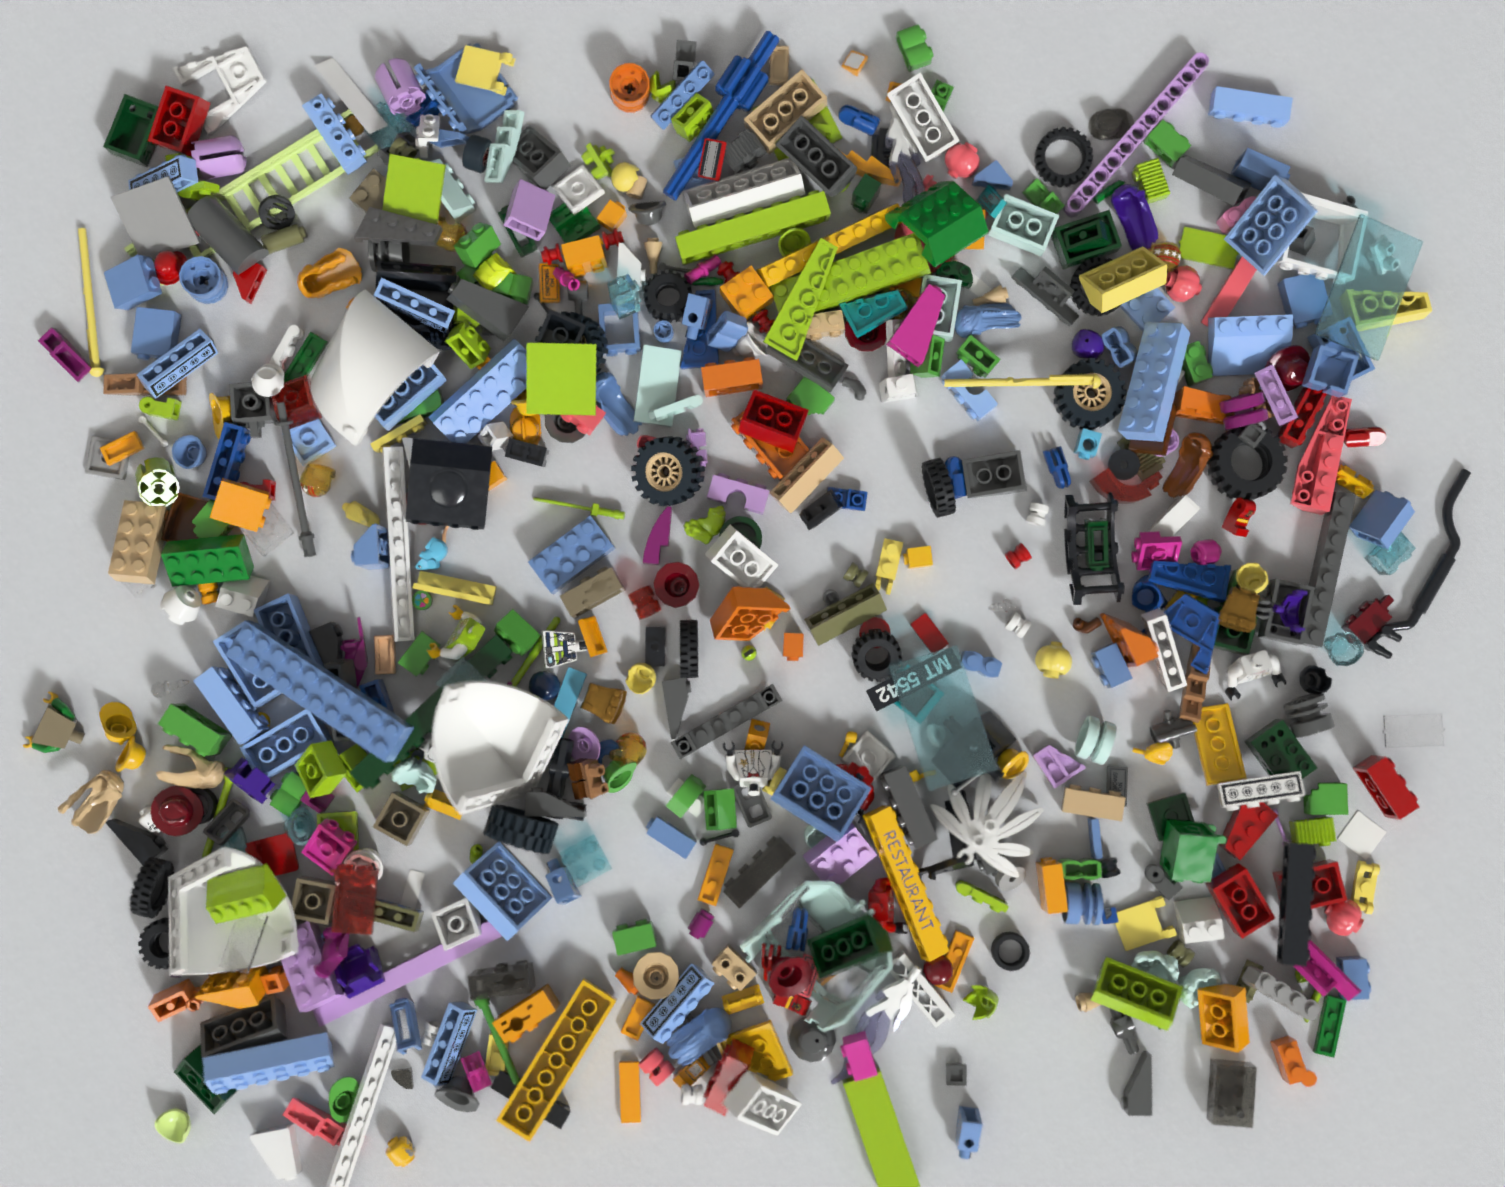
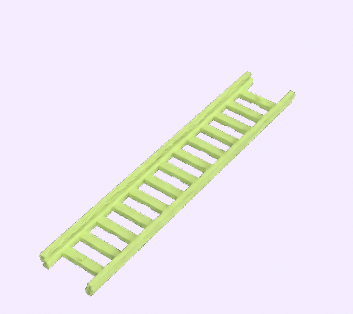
(260, 171)

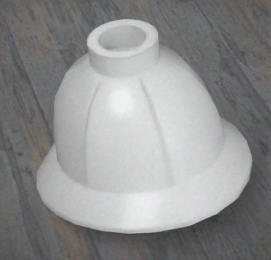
(751, 344)

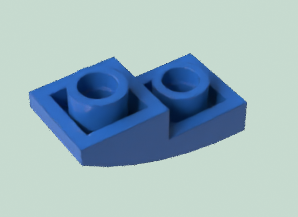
(851, 498)

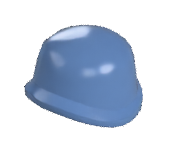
(189, 452)

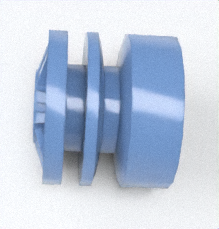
(196, 272)
(1083, 903)

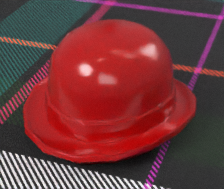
(168, 266)

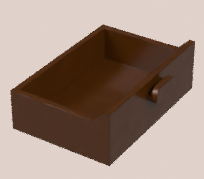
(1155, 447)
(180, 517)

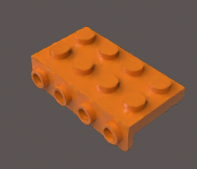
(777, 459)

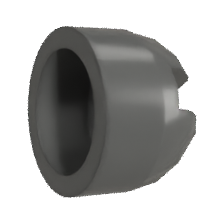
(834, 594)

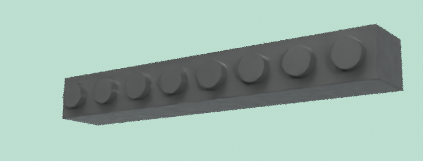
(1327, 565)

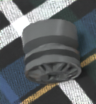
(388, 252)
(1308, 715)

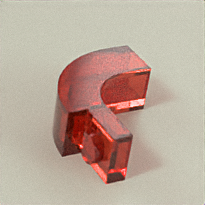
(1123, 493)

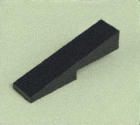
(557, 1114)

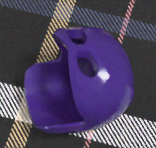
(1090, 349)

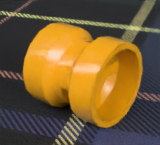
(209, 592)

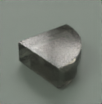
(403, 1077)

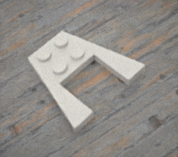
(239, 74)

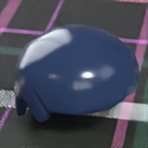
(544, 685)

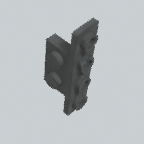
(1049, 291)

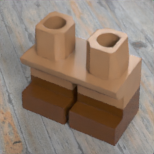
(587, 778)

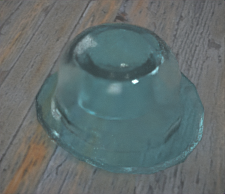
(300, 826)

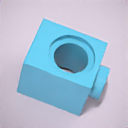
(1091, 436)

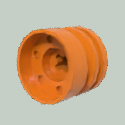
(625, 77)

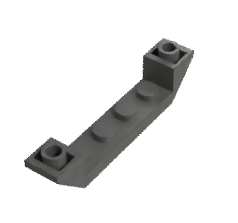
(726, 721)

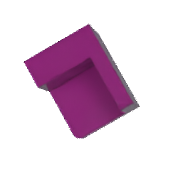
(318, 803)

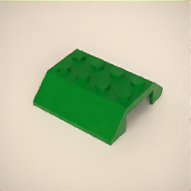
(943, 219)

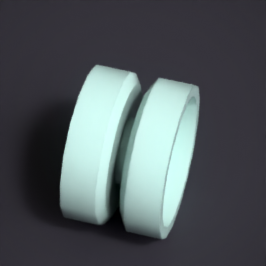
(1095, 740)

